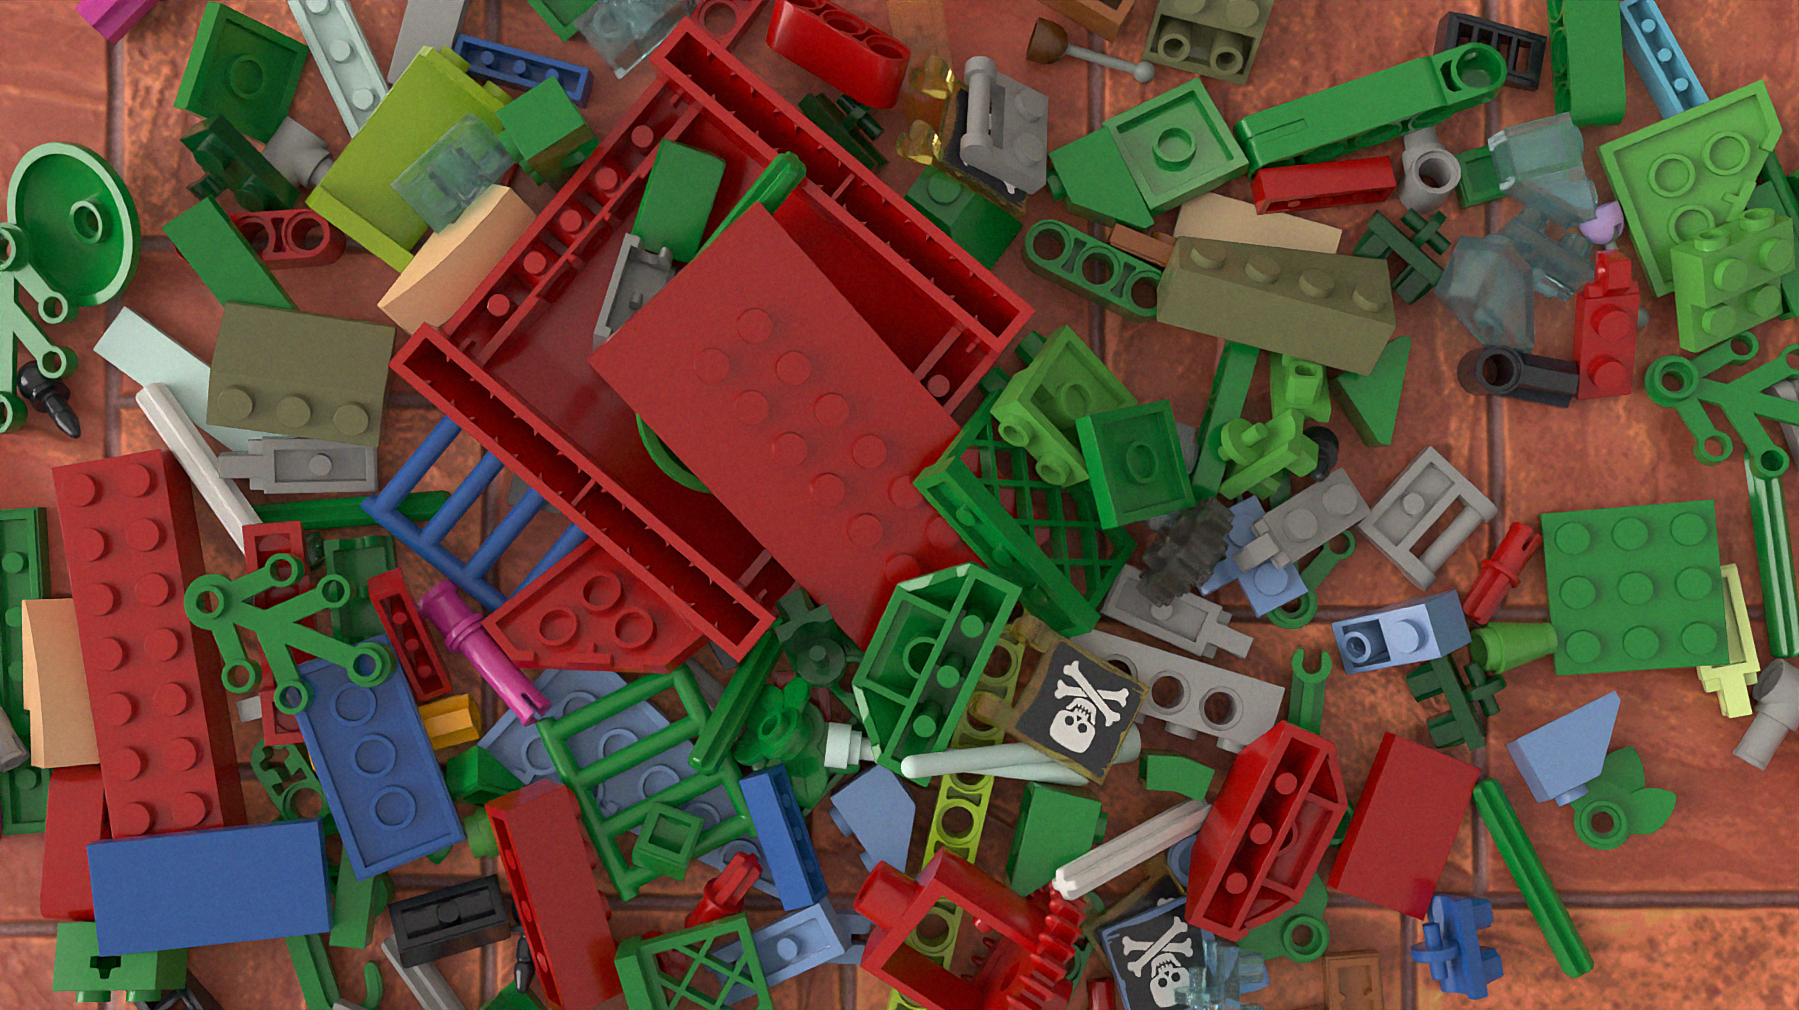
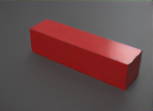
(1322, 185)
(409, 634)

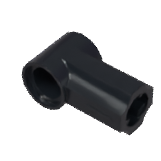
(1520, 376)

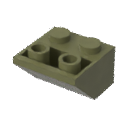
(1207, 36)

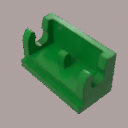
(359, 560)

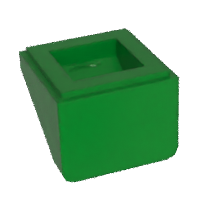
(478, 777)
(667, 841)

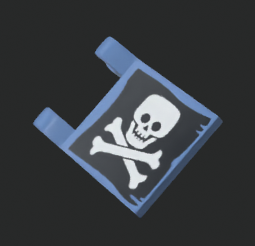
(1154, 954)

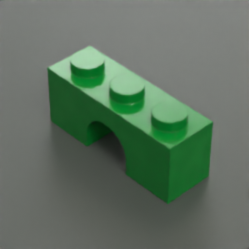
(546, 134)

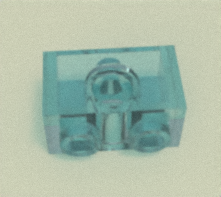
(629, 29)
(453, 172)

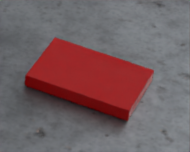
(1403, 826)

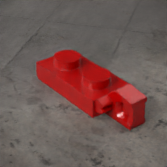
(1606, 328)

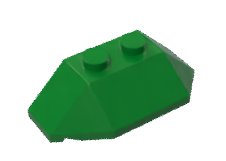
(929, 659)

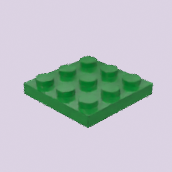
(1634, 588)

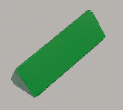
(678, 199)

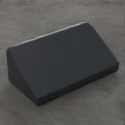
(449, 921)

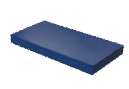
(376, 766)
(210, 886)

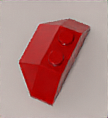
(1265, 832)

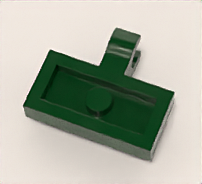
(237, 165)

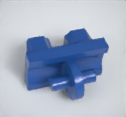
(1453, 945)

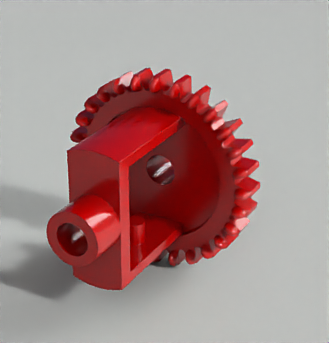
(1021, 965)

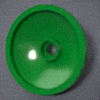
(78, 220)

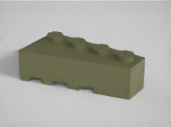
(1281, 300)

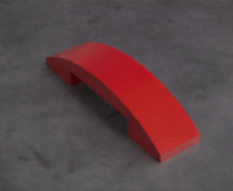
(260, 544)

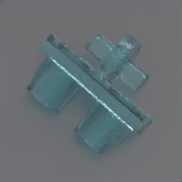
(1556, 266)
(1219, 980)

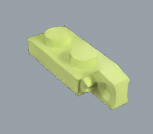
(1732, 678)

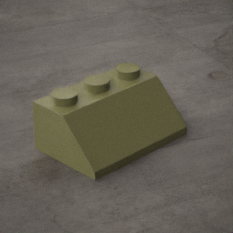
(301, 374)

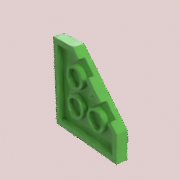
(1689, 173)

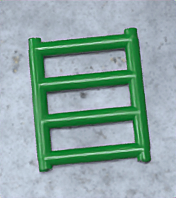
(604, 830)

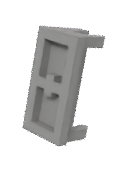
(633, 283)

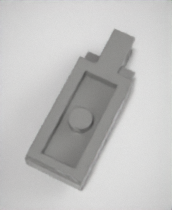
(302, 465)
(1303, 523)
(1186, 623)

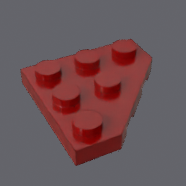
(593, 618)

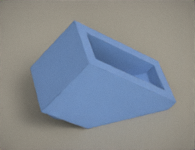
(1566, 751)

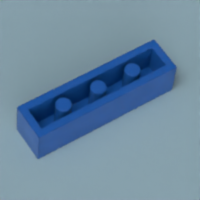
(522, 69)
(784, 837)

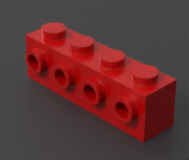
(556, 894)

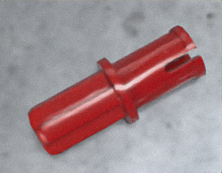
(1500, 573)
(726, 893)

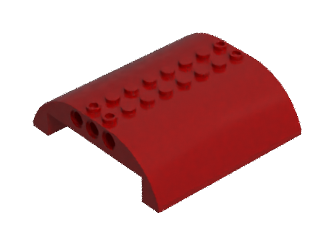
(519, 345)

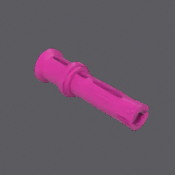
(468, 637)

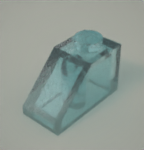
(1491, 291)

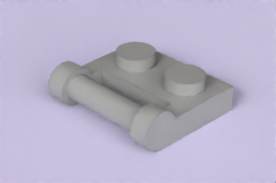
(1018, 127)
(1413, 505)

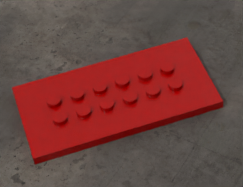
(794, 418)

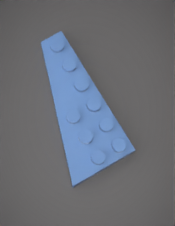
(526, 757)

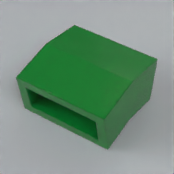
(1174, 772)

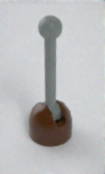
(1051, 43)

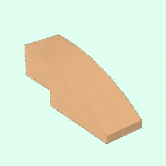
(457, 260)
(56, 686)

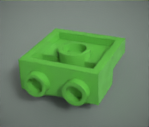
(1731, 277)
(1048, 397)

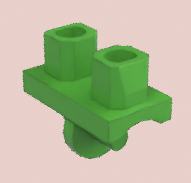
(1298, 385)
(1261, 452)

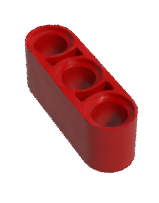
(840, 49)
(287, 238)
(73, 819)

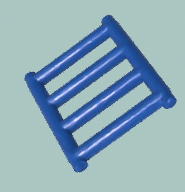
(427, 541)

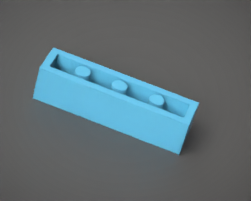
(1659, 58)

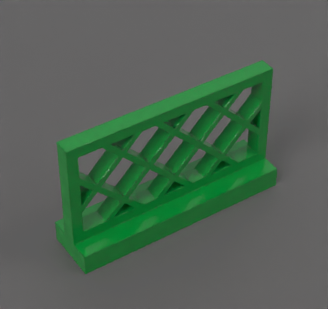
(1009, 544)
(646, 984)

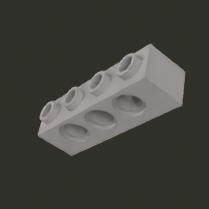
(1251, 700)

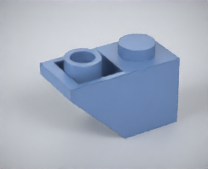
(1402, 633)
(879, 813)

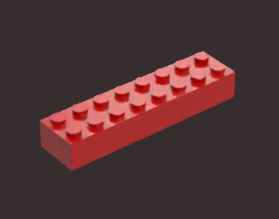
(146, 665)

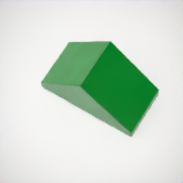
(1374, 400)

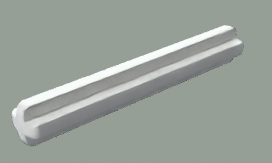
(197, 459)
(1130, 848)

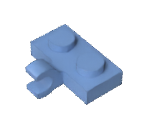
(1262, 585)

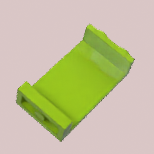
(404, 125)

